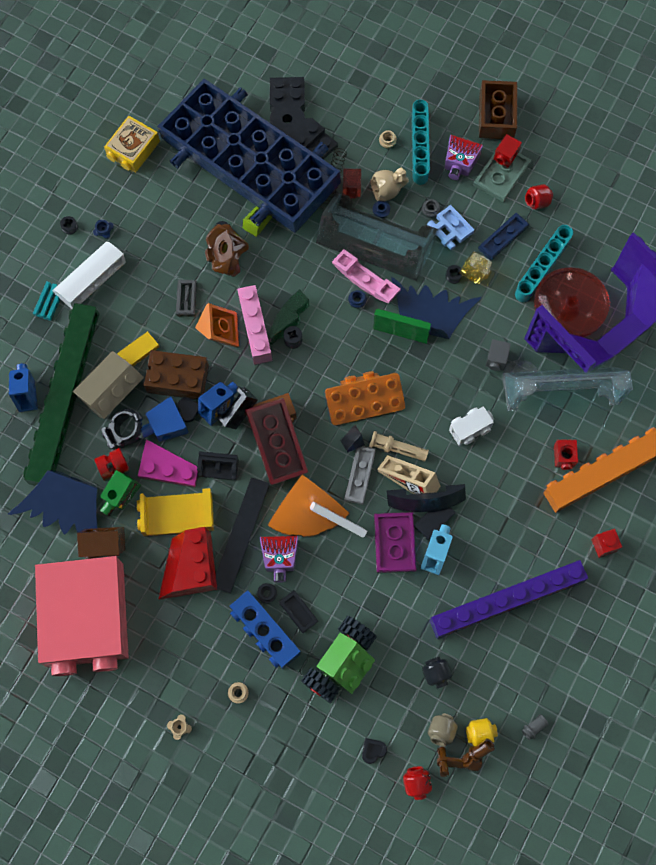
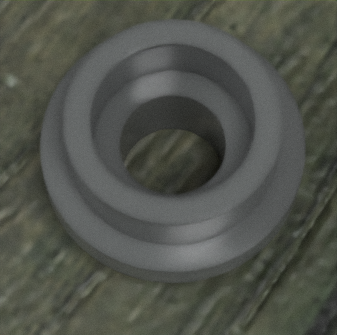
(431, 204)

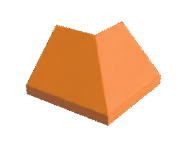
(219, 325)

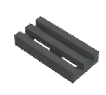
(186, 312)

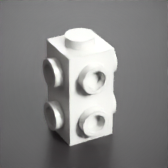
(475, 423)

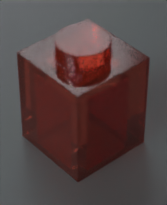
(352, 182)

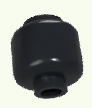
(437, 672)

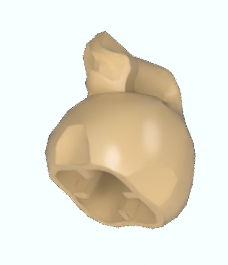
(388, 183)

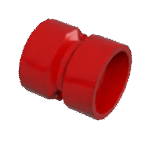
(118, 461)

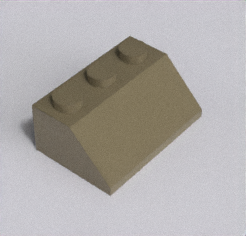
(108, 384)

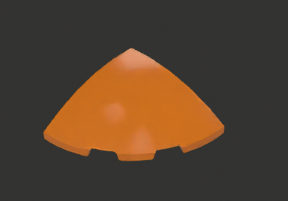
(295, 513)

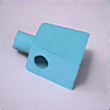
(437, 550)

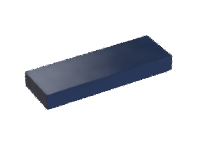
(503, 236)

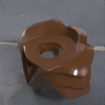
(223, 255)

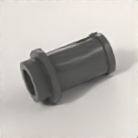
(531, 730)

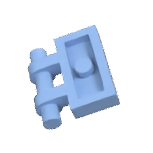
(455, 224)

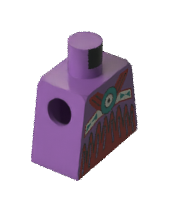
(461, 156)
(279, 555)

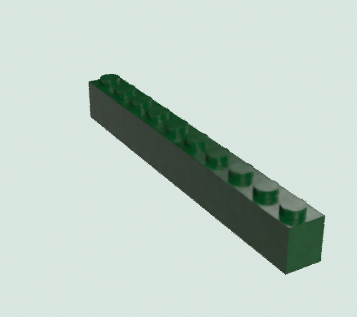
(61, 399)

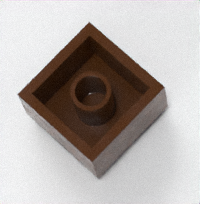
(101, 542)

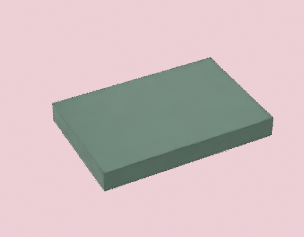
(500, 180)

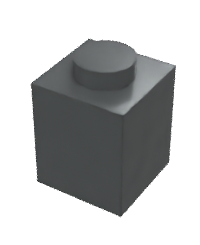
(498, 355)

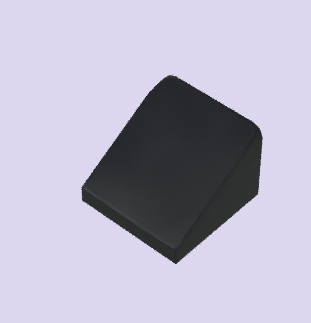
(352, 440)

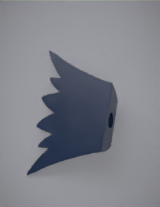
(438, 311)
(63, 499)

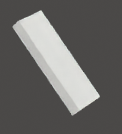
(338, 519)

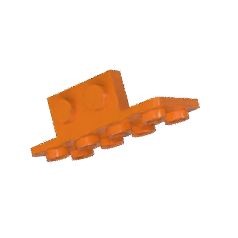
(364, 397)

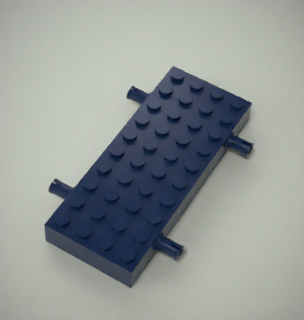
(249, 155)

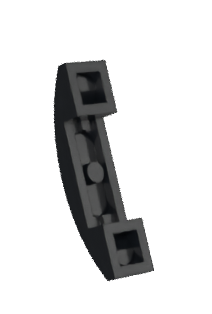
(426, 501)

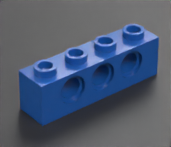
(248, 603)

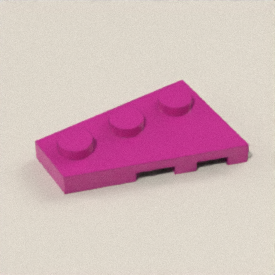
(166, 467)

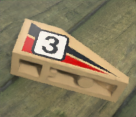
(409, 476)

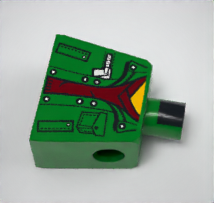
(118, 492)

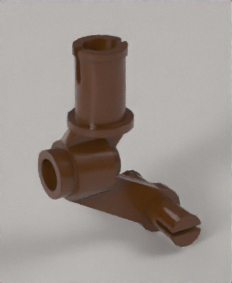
(471, 760)

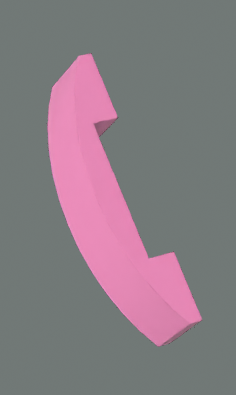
(364, 278)

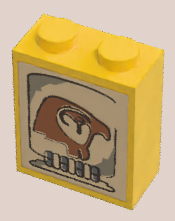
(131, 144)

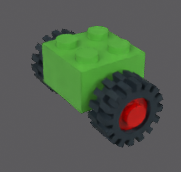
(343, 662)

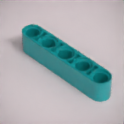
(420, 149)
(547, 256)

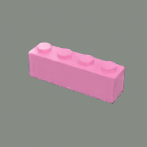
(254, 324)

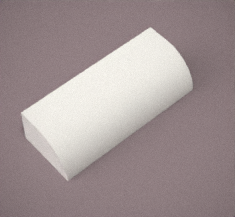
(90, 275)

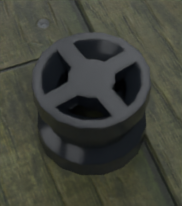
(293, 342)

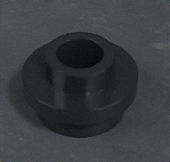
(260, 593)

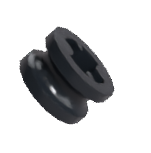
(68, 219)
(457, 278)

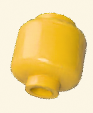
(480, 730)

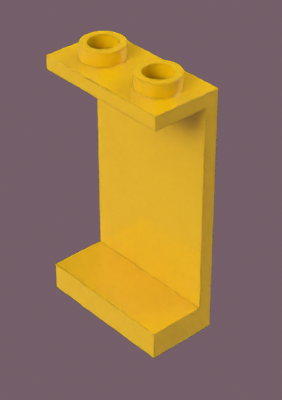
(175, 513)

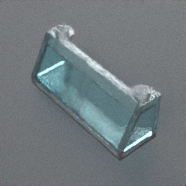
(611, 383)

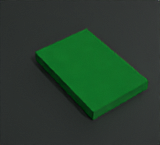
(401, 326)

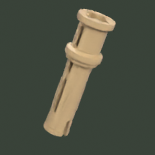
(389, 444)

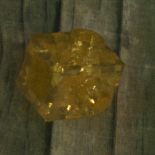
(476, 268)

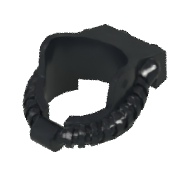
(112, 433)

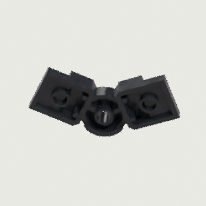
(288, 105)

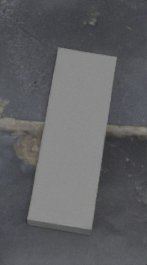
(360, 475)

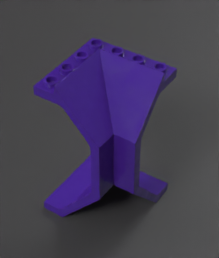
(638, 272)

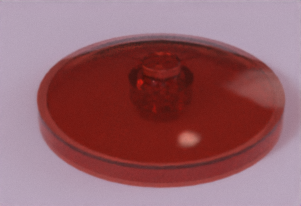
(574, 300)

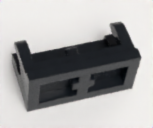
(237, 411)
(217, 465)

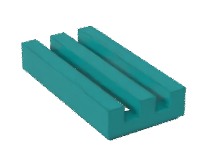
(36, 312)

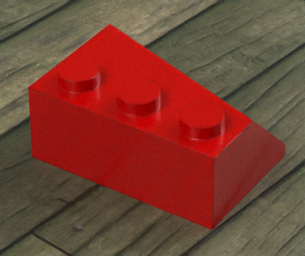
(189, 565)

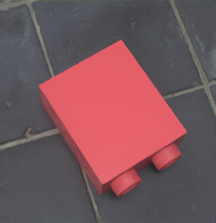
(81, 614)

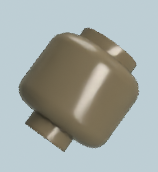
(442, 730)

